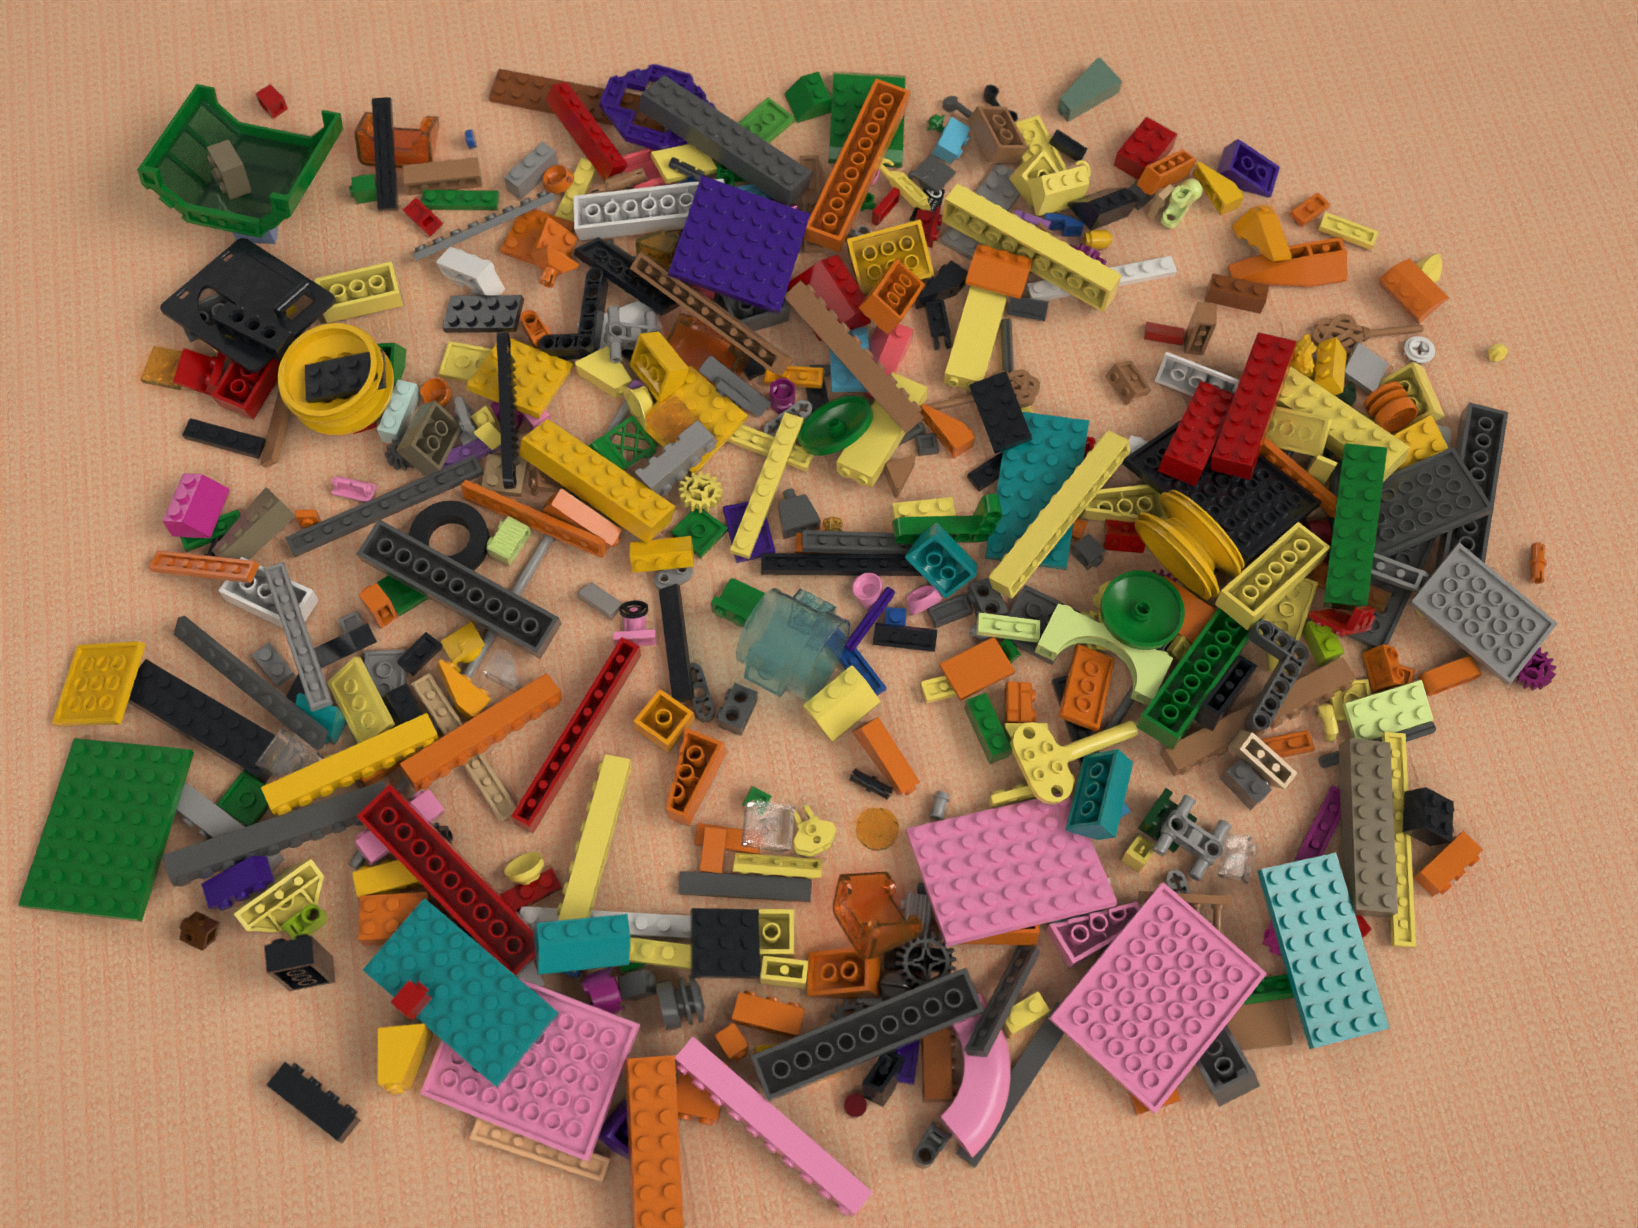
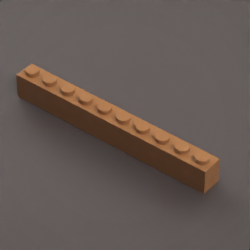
(712, 314)
(856, 359)
(1303, 695)

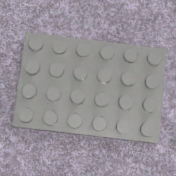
(1483, 613)

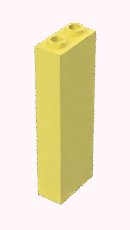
(975, 337)
(870, 453)

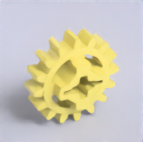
(700, 492)

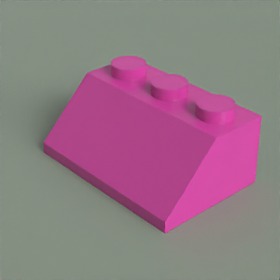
(195, 506)

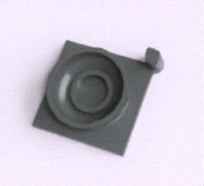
(932, 174)

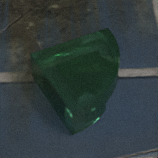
(1348, 395)

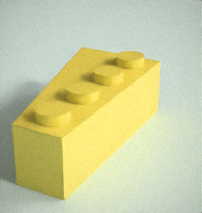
(1124, 504)

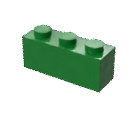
(987, 728)

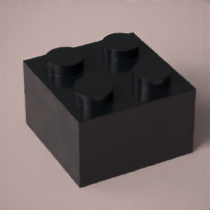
(1428, 816)

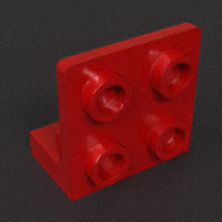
(199, 371)

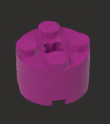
(603, 991)

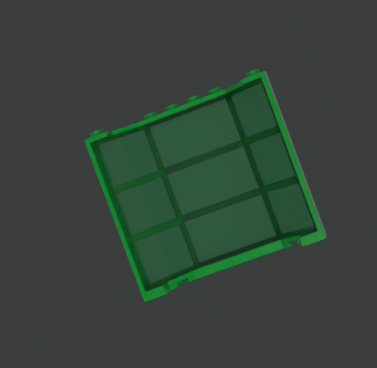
(275, 162)

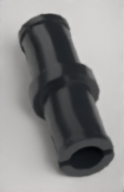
(871, 784)

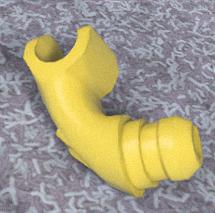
(1326, 713)

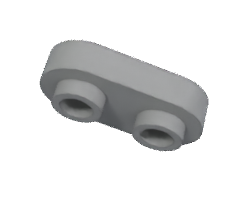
(674, 576)

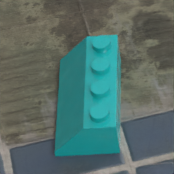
(1100, 795)
(582, 944)

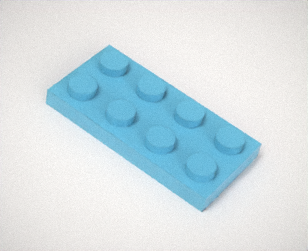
(841, 378)

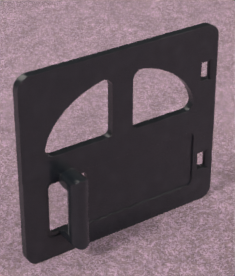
(258, 285)

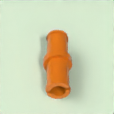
(1537, 563)

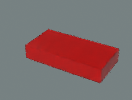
(885, 206)

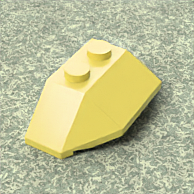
(281, 899)

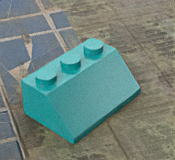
(941, 560)

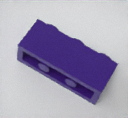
(237, 883)

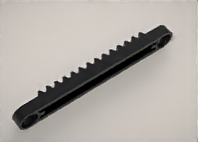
(507, 410)

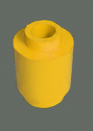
(1098, 239)

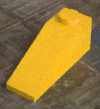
(1219, 189)

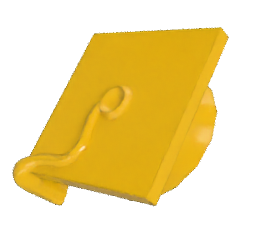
(463, 645)

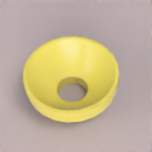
(525, 868)

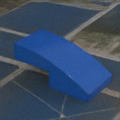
(1070, 226)

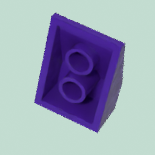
(1248, 169)

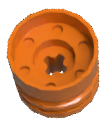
(1391, 407)

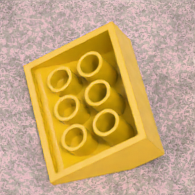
(877, 250)

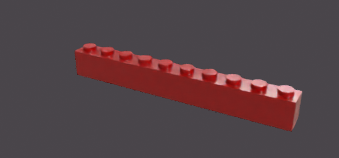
(576, 735)

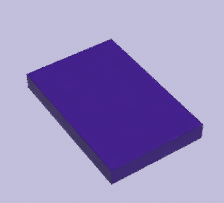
(733, 517)

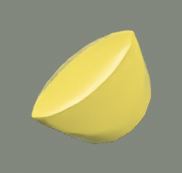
(1431, 266)

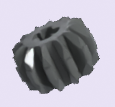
(395, 458)

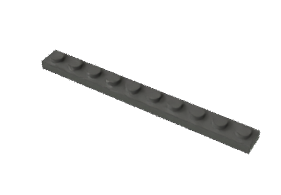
(384, 506)
(251, 683)

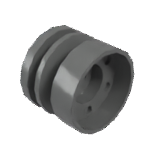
(680, 1002)

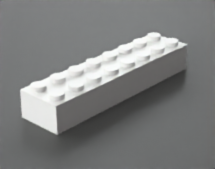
(633, 210)

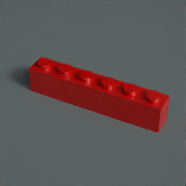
(585, 130)

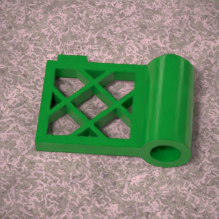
(610, 451)

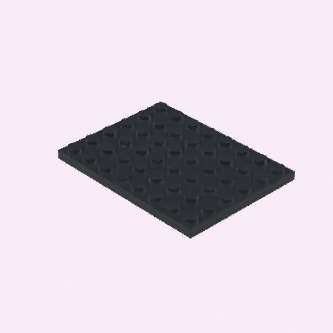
(1248, 510)

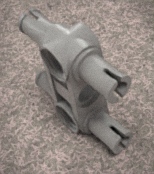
(625, 333)
(1192, 838)

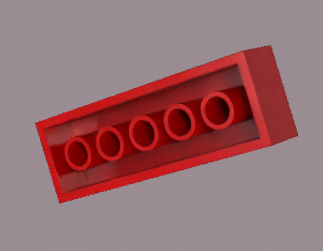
(1196, 434)

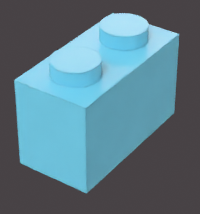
(951, 140)

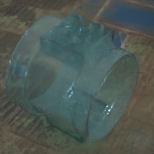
(792, 643)

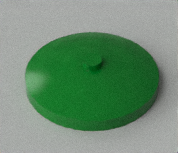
(835, 425)
(1142, 610)

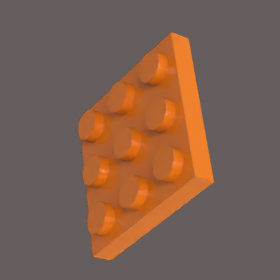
(525, 232)

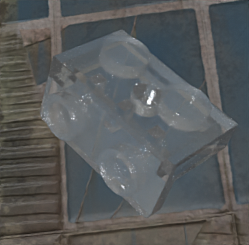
(1237, 857)

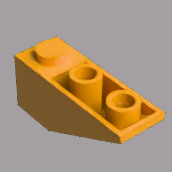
(464, 695)

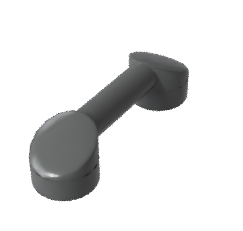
(951, 104)

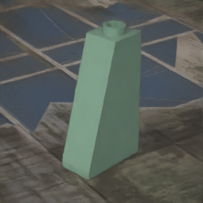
(1089, 90)

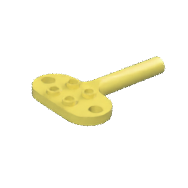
(1046, 762)

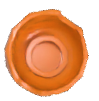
(436, 390)

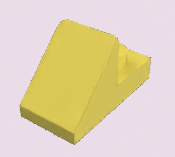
(488, 427)

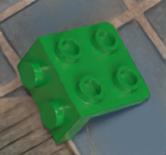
(736, 602)

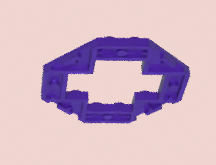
(623, 118)

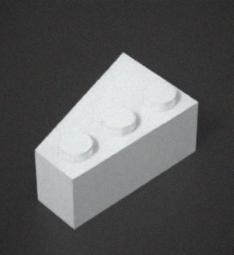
(470, 271)

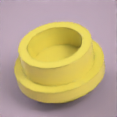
(1497, 352)

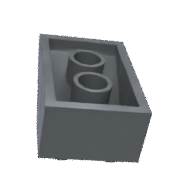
(1226, 1069)

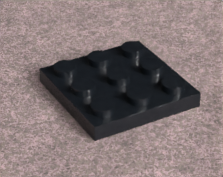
(725, 943)

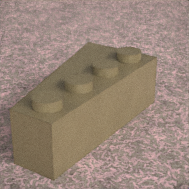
(254, 527)

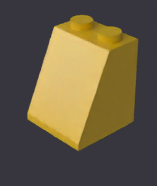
(401, 1055)

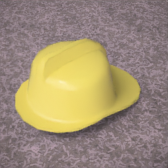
(639, 402)

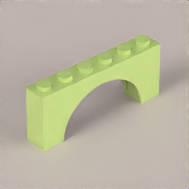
(1070, 627)

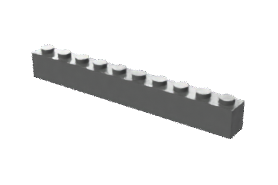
(269, 836)

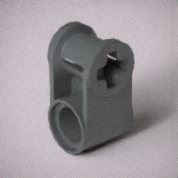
(933, 1142)

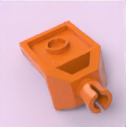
(553, 251)

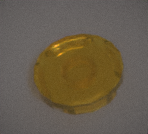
(877, 829)

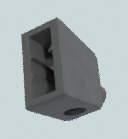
(797, 514)

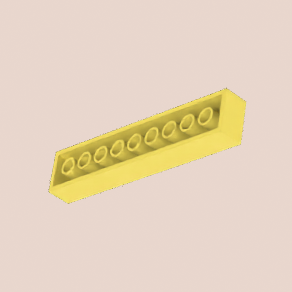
(1051, 257)

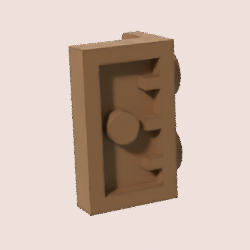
(1127, 381)
(540, 481)

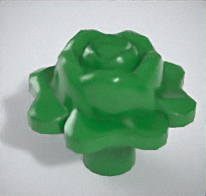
(935, 123)

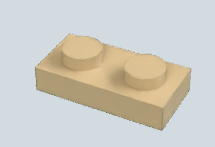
(1161, 201)

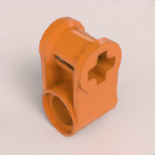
(533, 330)

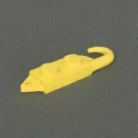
(907, 188)

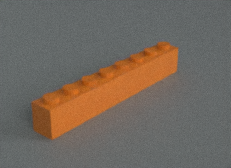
(481, 732)

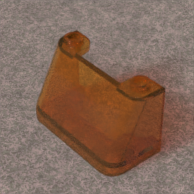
(411, 145)
(696, 341)
(870, 915)

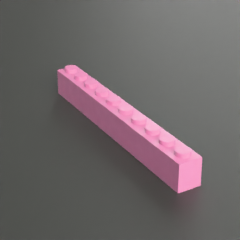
(773, 1127)

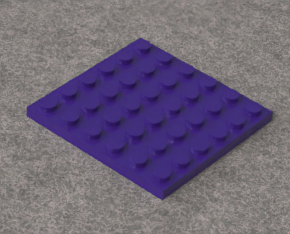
(739, 245)

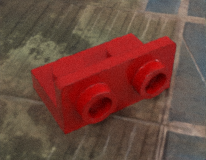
(930, 221)
(1122, 537)

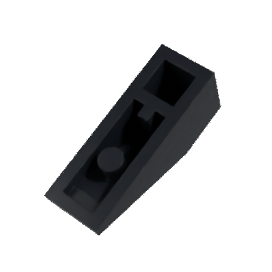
(345, 645)

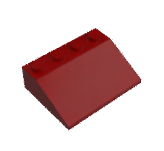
(837, 289)

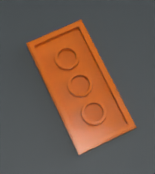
(1086, 687)

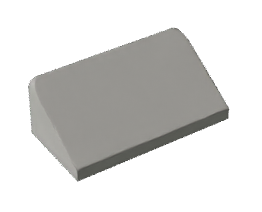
(600, 600)

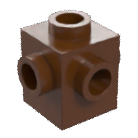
(198, 930)

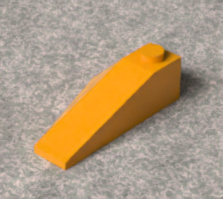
(1263, 230)

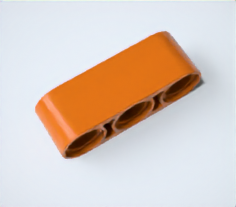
(1450, 675)

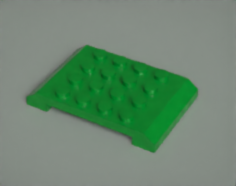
(848, 98)

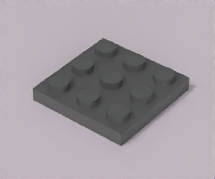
(1035, 606)

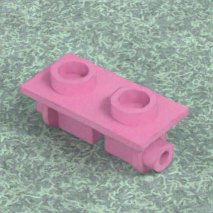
(353, 489)

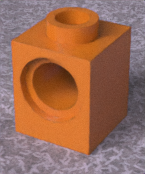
(732, 1043)

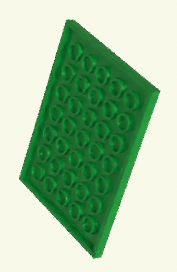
(107, 829)

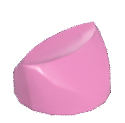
(867, 589)
(923, 599)

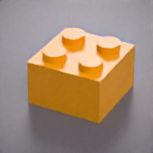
(663, 720)

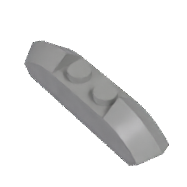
(1398, 573)

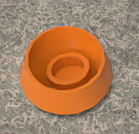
(557, 179)

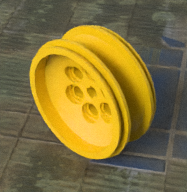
(346, 413)
(1189, 544)

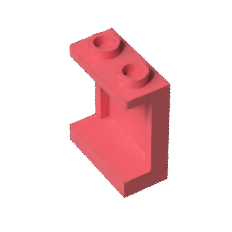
(643, 159)

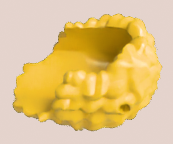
(1303, 358)

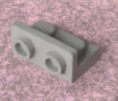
(465, 421)

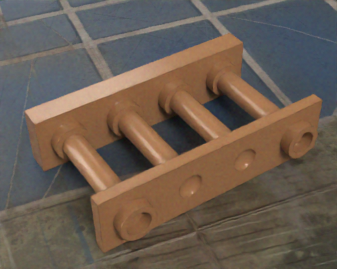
(1196, 900)

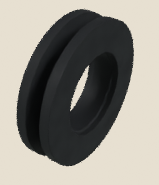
(454, 513)

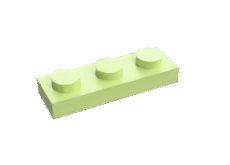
(1008, 627)

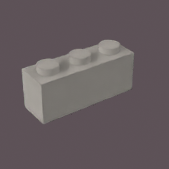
(530, 170)

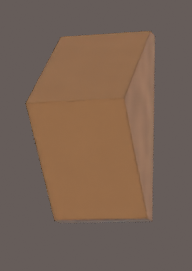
(898, 473)

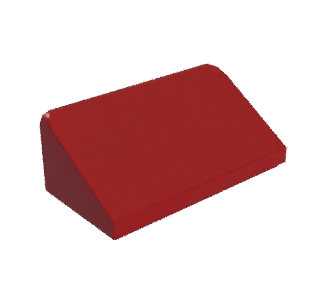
(1164, 333)

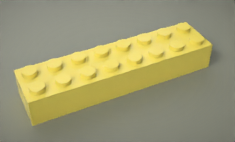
(1347, 423)

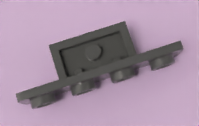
(734, 387)

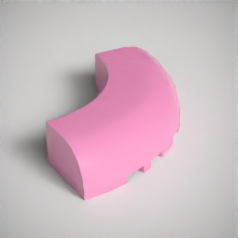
(982, 1091)

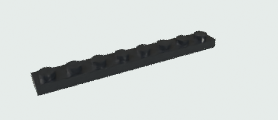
(836, 564)

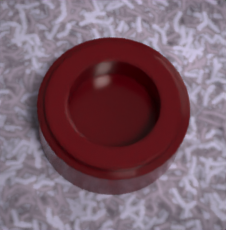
(855, 1105)

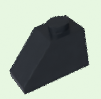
(883, 1078)

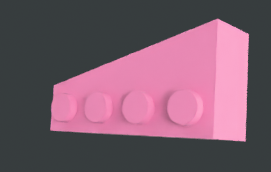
(1088, 935)

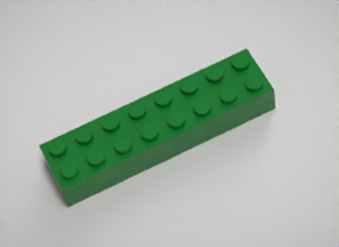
(1355, 527)
(1193, 679)

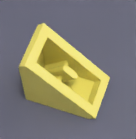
(1138, 853)

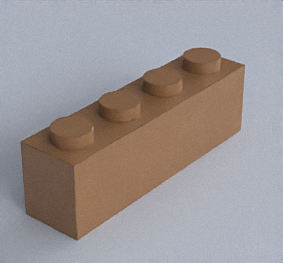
(442, 175)

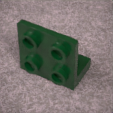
(1161, 809)

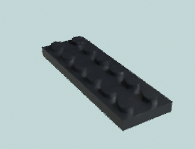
(617, 269)

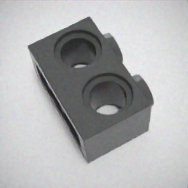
(992, 600)
(740, 709)

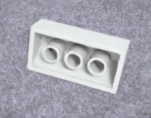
(1186, 375)

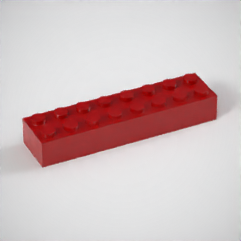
(1253, 406)

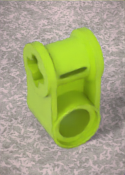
(302, 923)

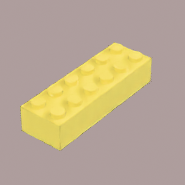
(1272, 575)

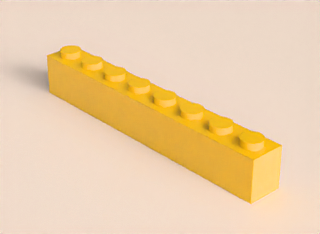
(349, 765)

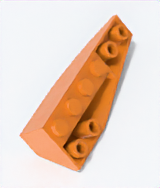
(1310, 266)

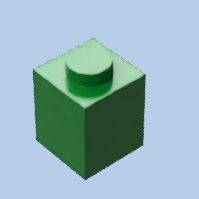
(363, 188)

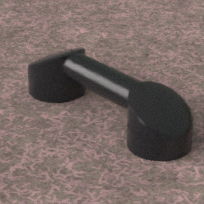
(990, 94)

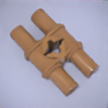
(621, 181)

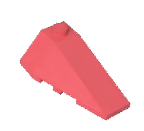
(890, 348)

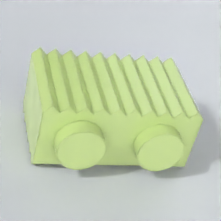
(508, 540)

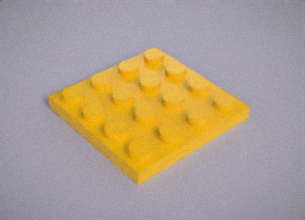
(536, 378)
(714, 411)
(99, 684)

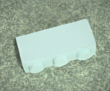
(399, 411)

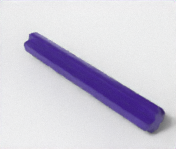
(869, 619)

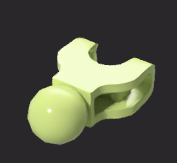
(1181, 201)

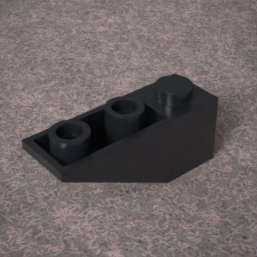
(946, 284)

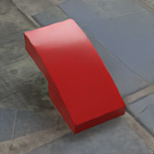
(423, 216)

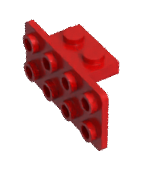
(1344, 623)

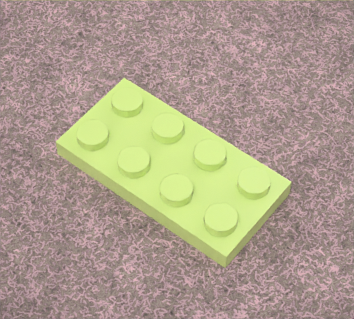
(1388, 711)

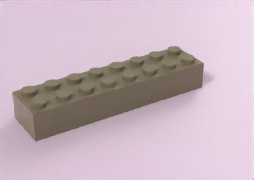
(1368, 826)

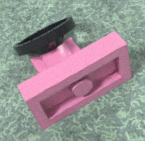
(635, 625)

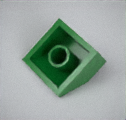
(808, 97)

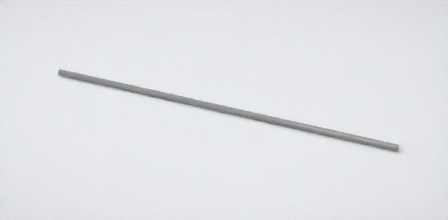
(489, 637)

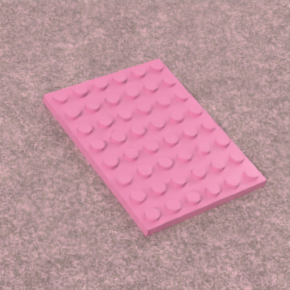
(1007, 870)
(1157, 997)
(557, 1088)

